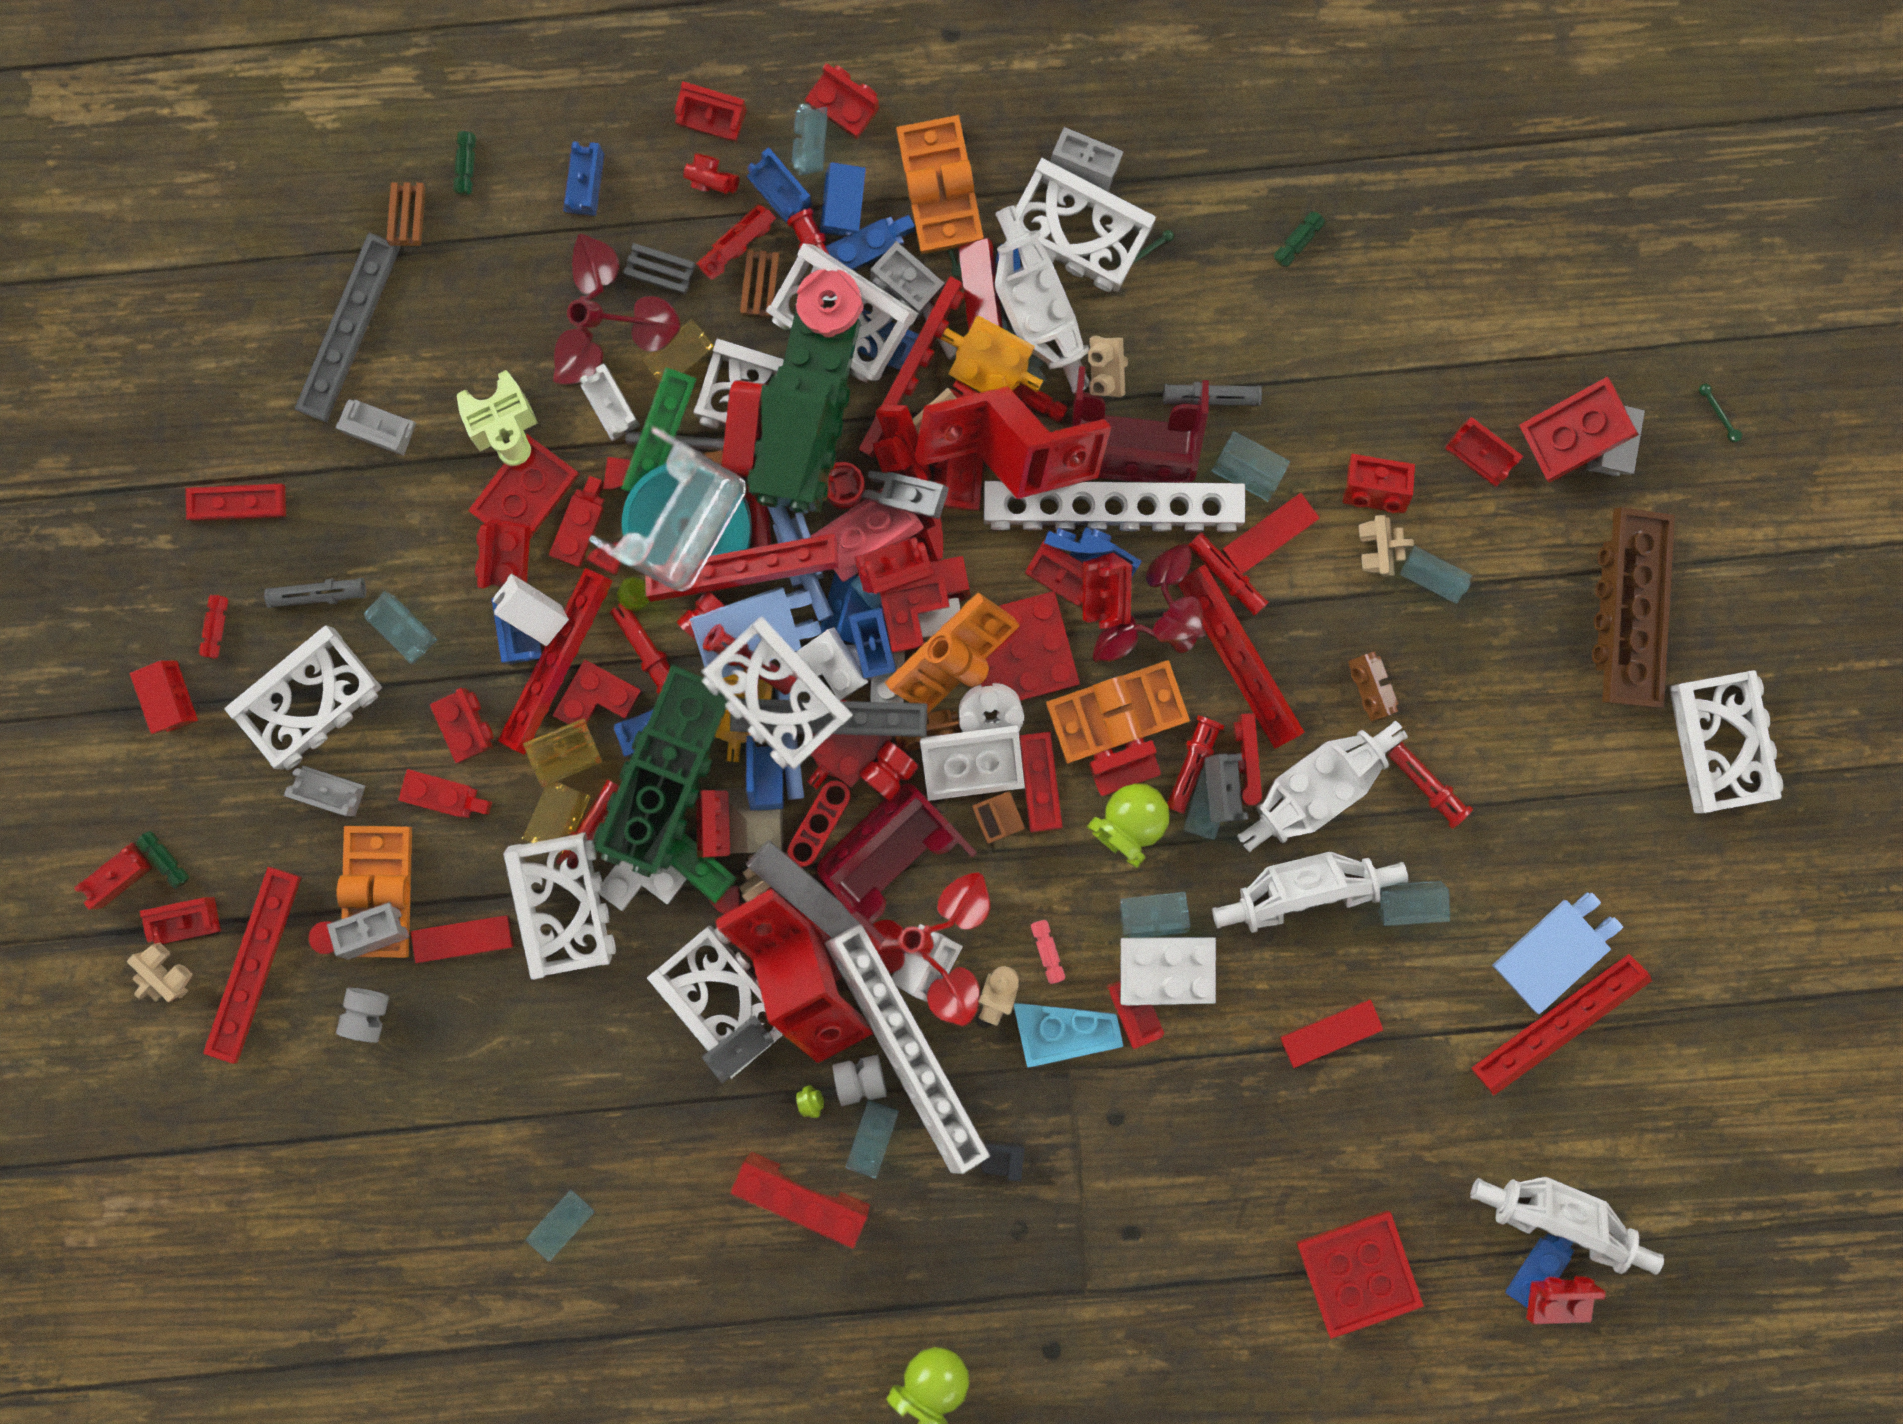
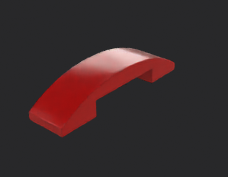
(898, 458)

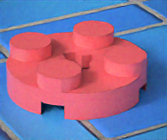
(829, 320)

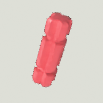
(1048, 951)

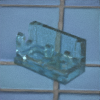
(1251, 465)
(400, 627)
(1414, 903)
(1154, 915)

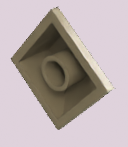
(752, 828)

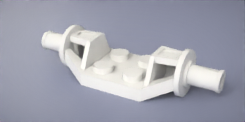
(1037, 299)
(1322, 786)
(1308, 884)
(1570, 1215)

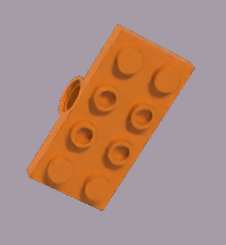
(939, 184)
(954, 653)
(1117, 711)
(375, 874)

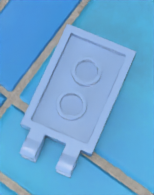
(738, 616)
(1556, 952)

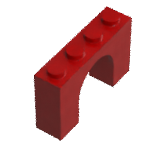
(766, 1187)

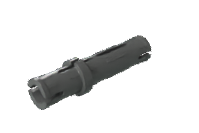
(1217, 394)
(279, 596)

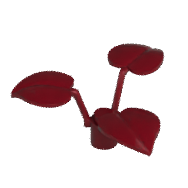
(575, 353)
(1178, 626)

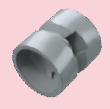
(362, 1014)
(859, 1080)

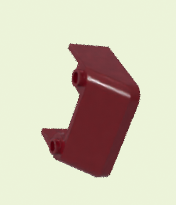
(1147, 448)
(882, 850)

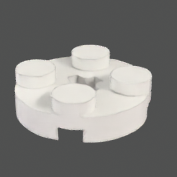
(988, 698)

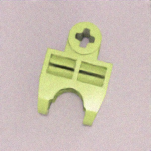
(499, 420)

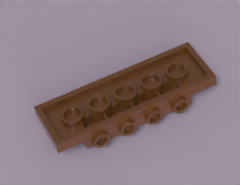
(1634, 608)

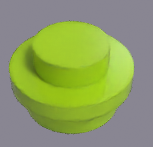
(810, 1102)

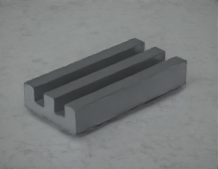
(664, 257)

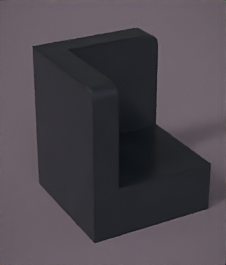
(1004, 1159)

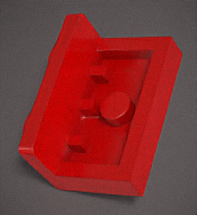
(1120, 769)

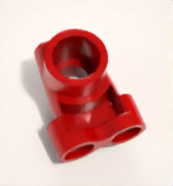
(704, 175)

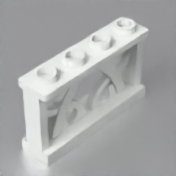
(1124, 216)
(884, 310)
(740, 362)
(258, 698)
(821, 698)
(1755, 729)
(538, 945)
(677, 989)

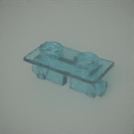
(809, 151)
(1436, 575)

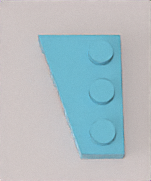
(1064, 1033)

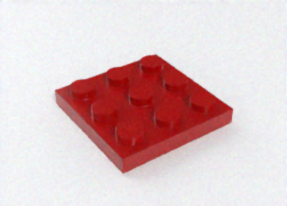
(1037, 653)
(1359, 1274)

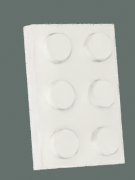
(972, 762)
(1168, 970)

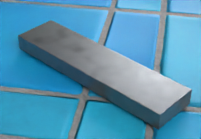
(801, 889)

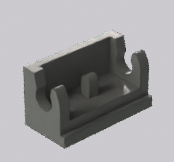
(1224, 788)
(738, 1049)

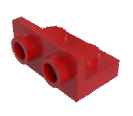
(846, 102)
(963, 479)
(1379, 483)
(502, 552)
(462, 725)
(712, 824)
(1562, 1300)

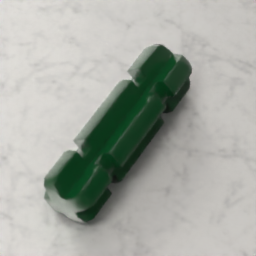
(464, 162)
(1299, 239)
(162, 859)

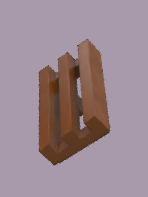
(406, 190)
(762, 256)

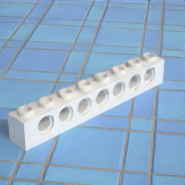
(1227, 496)
(907, 1049)

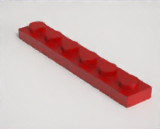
(920, 355)
(756, 566)
(1242, 658)
(555, 661)
(252, 965)
(1561, 1024)

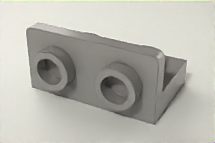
(906, 278)

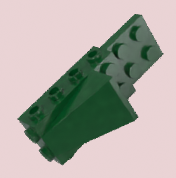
(803, 419)
(662, 776)

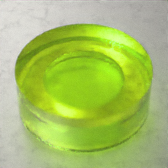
(633, 594)

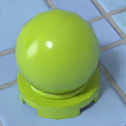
(1133, 819)
(933, 1386)

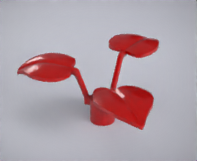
(958, 994)

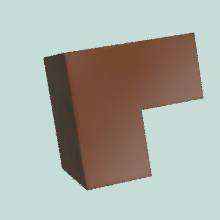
(998, 817)

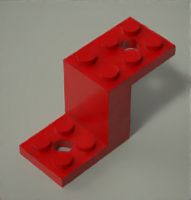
(1011, 442)
(794, 976)

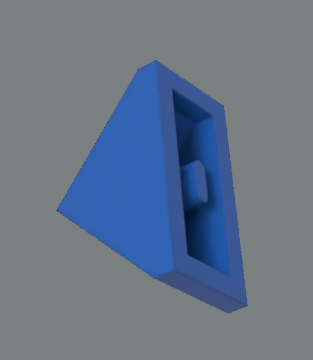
(872, 643)

